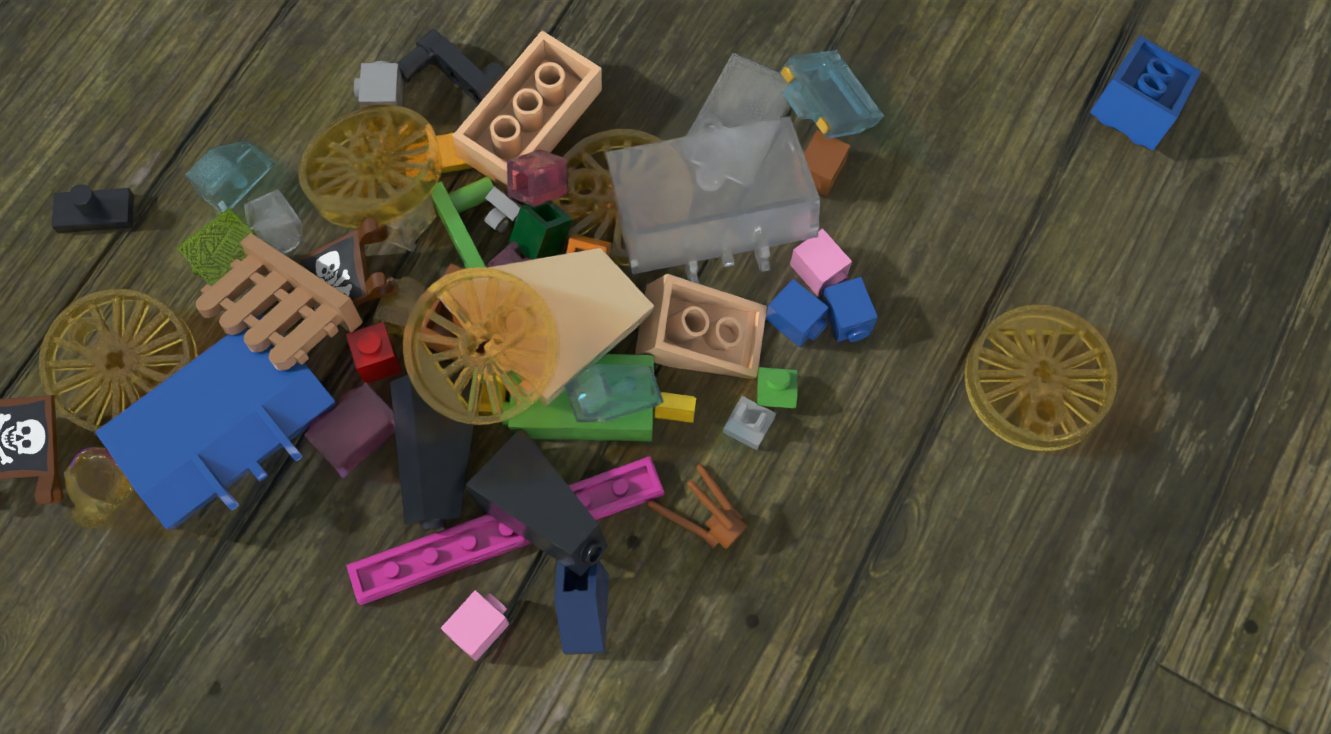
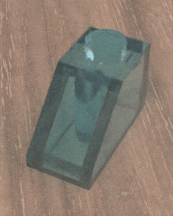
(228, 173)
(613, 392)

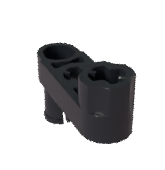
(438, 51)

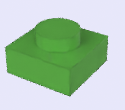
(777, 387)

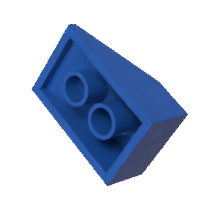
(1146, 93)

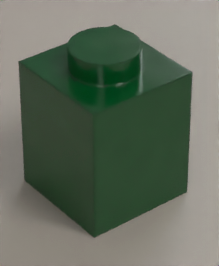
(541, 230)

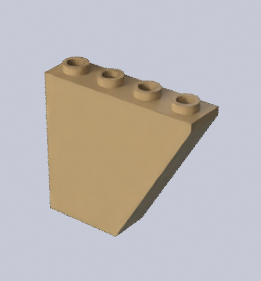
(590, 303)

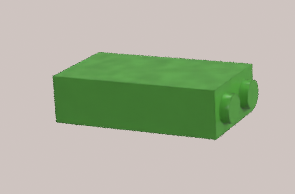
(559, 421)

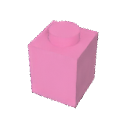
(820, 262)
(476, 624)

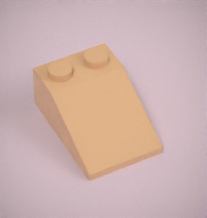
(701, 329)

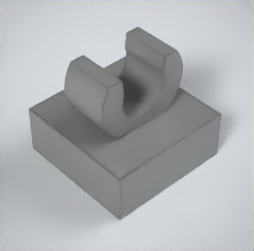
(505, 210)
(749, 423)

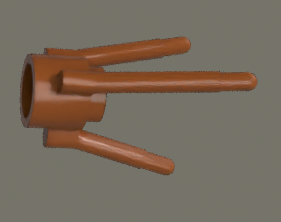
(725, 523)

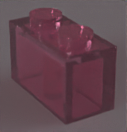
(352, 429)

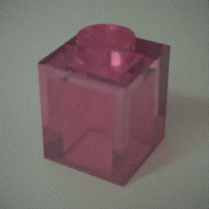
(536, 177)

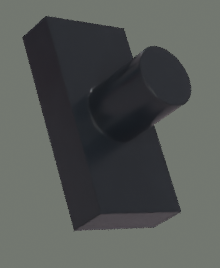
(92, 209)

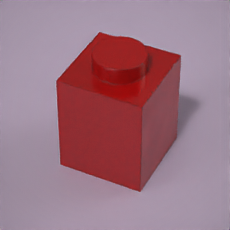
(373, 353)

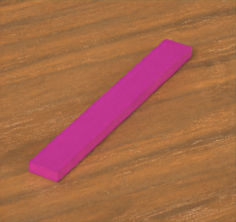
(487, 537)

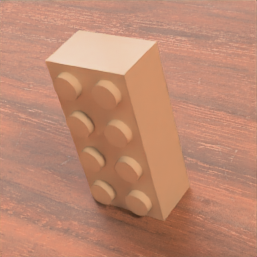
(528, 107)

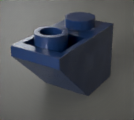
(582, 609)

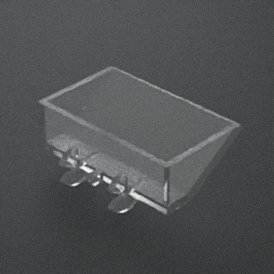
(714, 196)

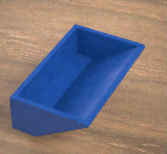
(212, 427)

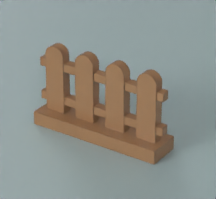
(281, 276)

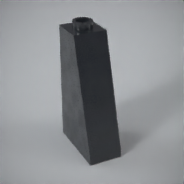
(430, 456)
(536, 503)

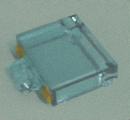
(829, 94)

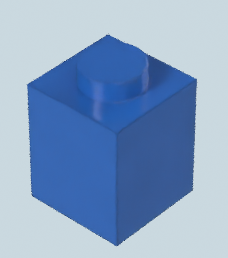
(849, 310)
(797, 314)

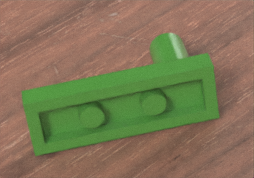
(450, 205)

